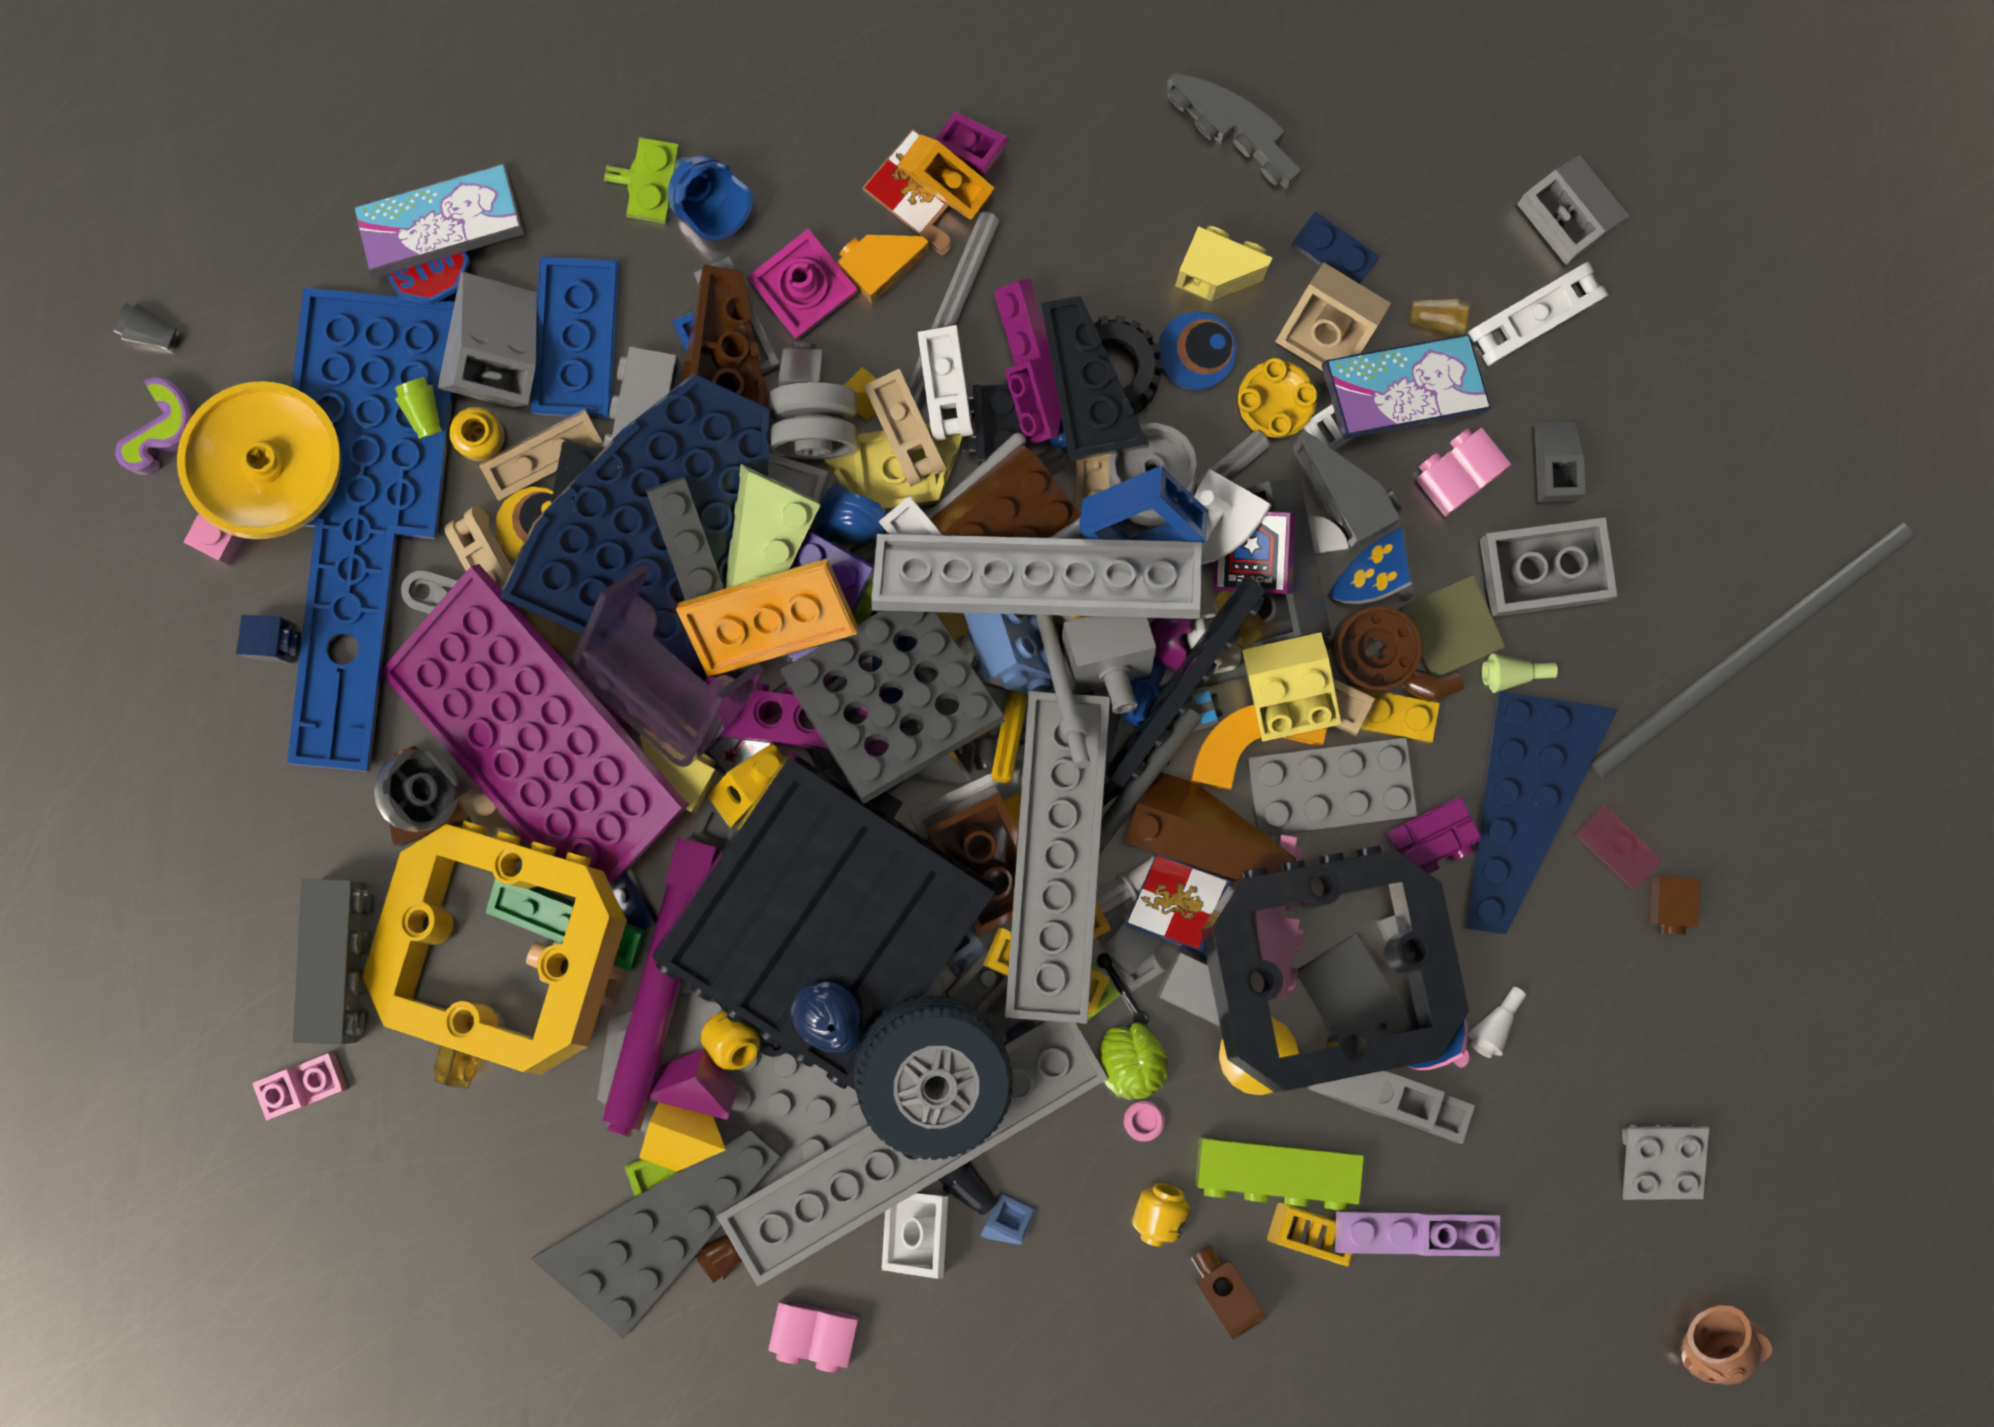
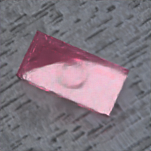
(1618, 847)

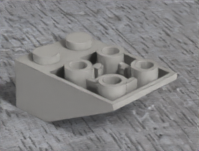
(491, 342)

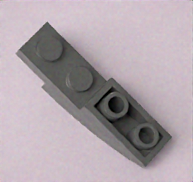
(1226, 113)

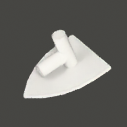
(1231, 515)

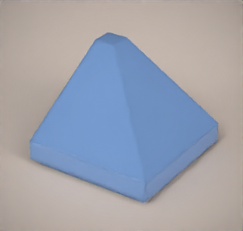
(1008, 1220)

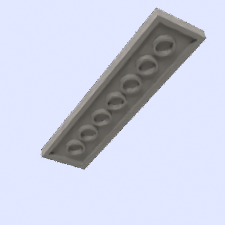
(1037, 576)
(1057, 864)

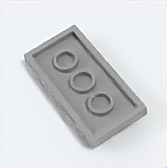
(1332, 787)

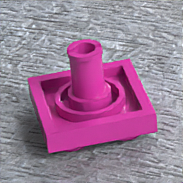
(802, 284)

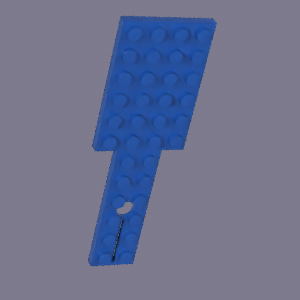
(389, 486)

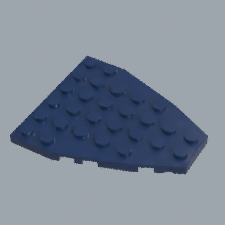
(606, 522)

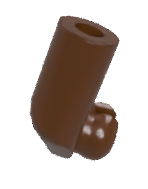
(1431, 687)

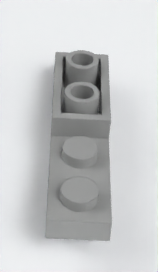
(1403, 1101)

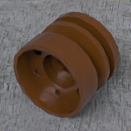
(1399, 652)

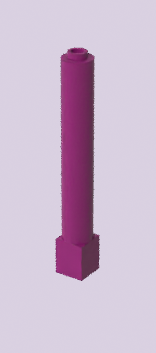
(654, 999)

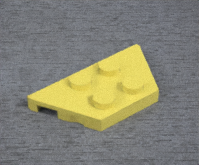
(878, 475)

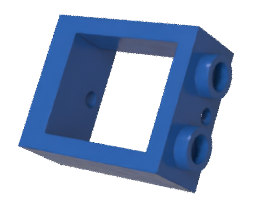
(1152, 489)

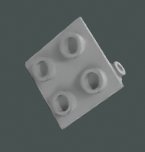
(1665, 1162)

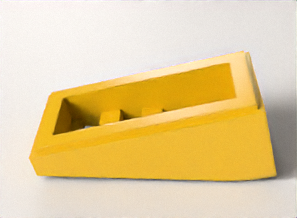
(1281, 1225)

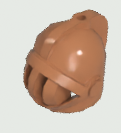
(1724, 1346)

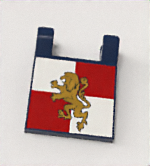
(1176, 903)

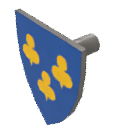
(1377, 572)

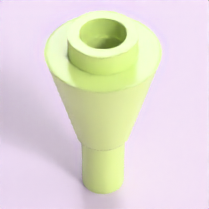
(1507, 672)

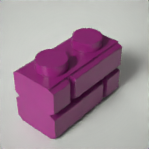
(1436, 835)

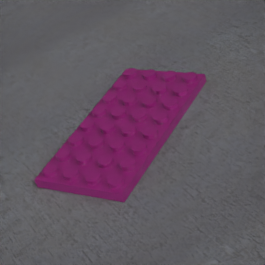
(531, 730)

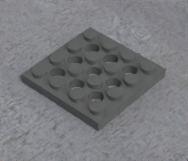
(905, 753)

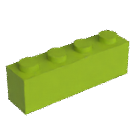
(1279, 1171)

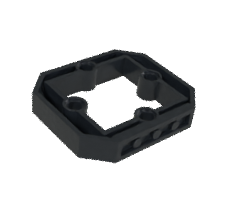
(1432, 975)

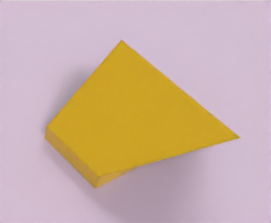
(680, 1138)

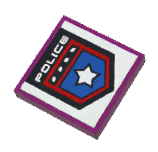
(1264, 557)

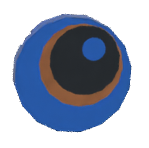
(1197, 351)

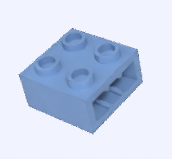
(1010, 651)

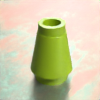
(419, 406)

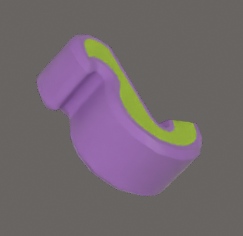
(162, 434)

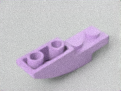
(1417, 1233)

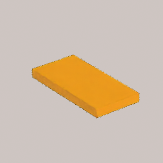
(767, 618)

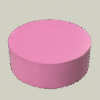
(1143, 1121)

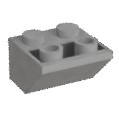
(1572, 209)

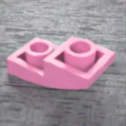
(300, 1085)

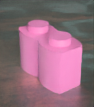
(1462, 471)
(814, 1335)

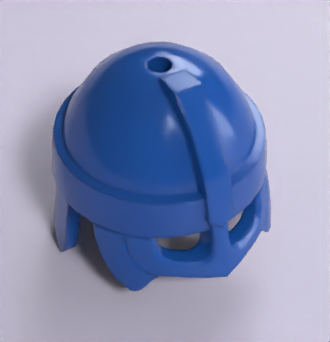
(709, 197)

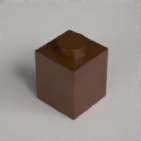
(1675, 904)

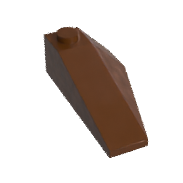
(722, 335)
(1200, 831)

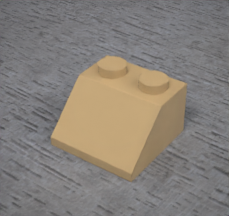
(1332, 318)

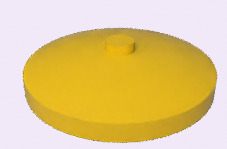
(259, 460)

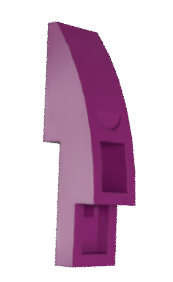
(1032, 377)

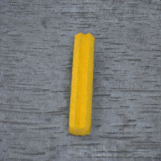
(1009, 737)

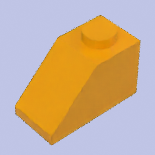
(945, 176)
(880, 261)

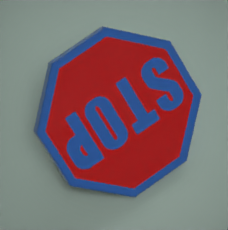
(430, 280)

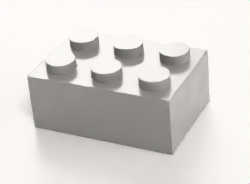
(1548, 567)

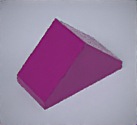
(695, 1085)

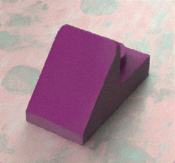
(972, 142)

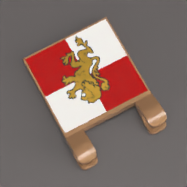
(909, 199)

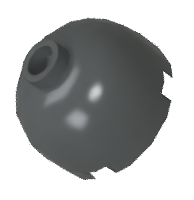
(416, 791)

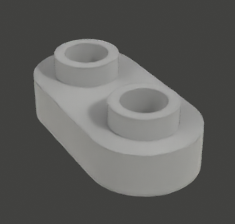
(438, 586)

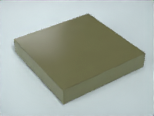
(1454, 627)

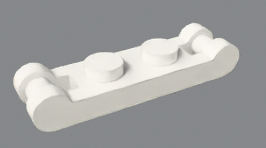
(1538, 313)

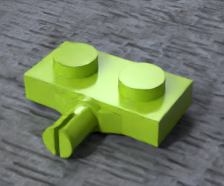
(647, 179)

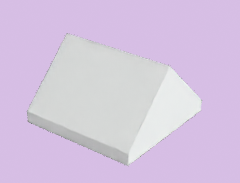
(916, 1235)

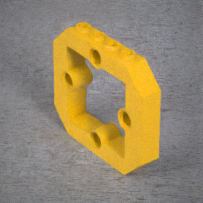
(571, 998)

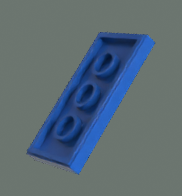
(575, 336)

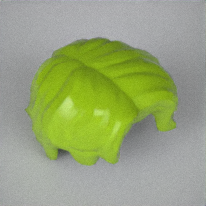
(1133, 1061)

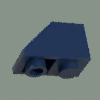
(268, 638)

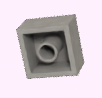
(1109, 655)
(1190, 987)

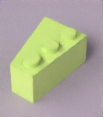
(767, 527)

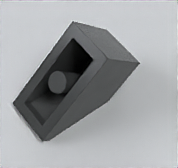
(801, 364)

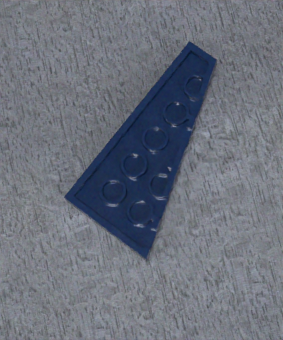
(1531, 778)

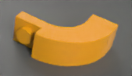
(1221, 749)

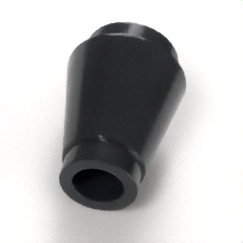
(969, 1188)

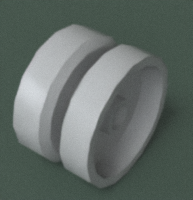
(812, 421)
(1166, 448)

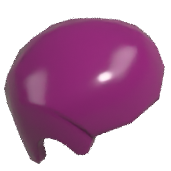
(1166, 638)

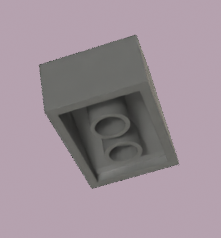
(1348, 493)

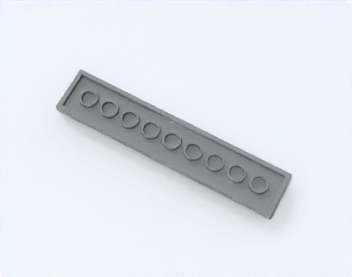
(868, 1177)

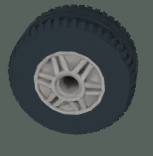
(939, 1113)

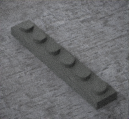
(686, 543)

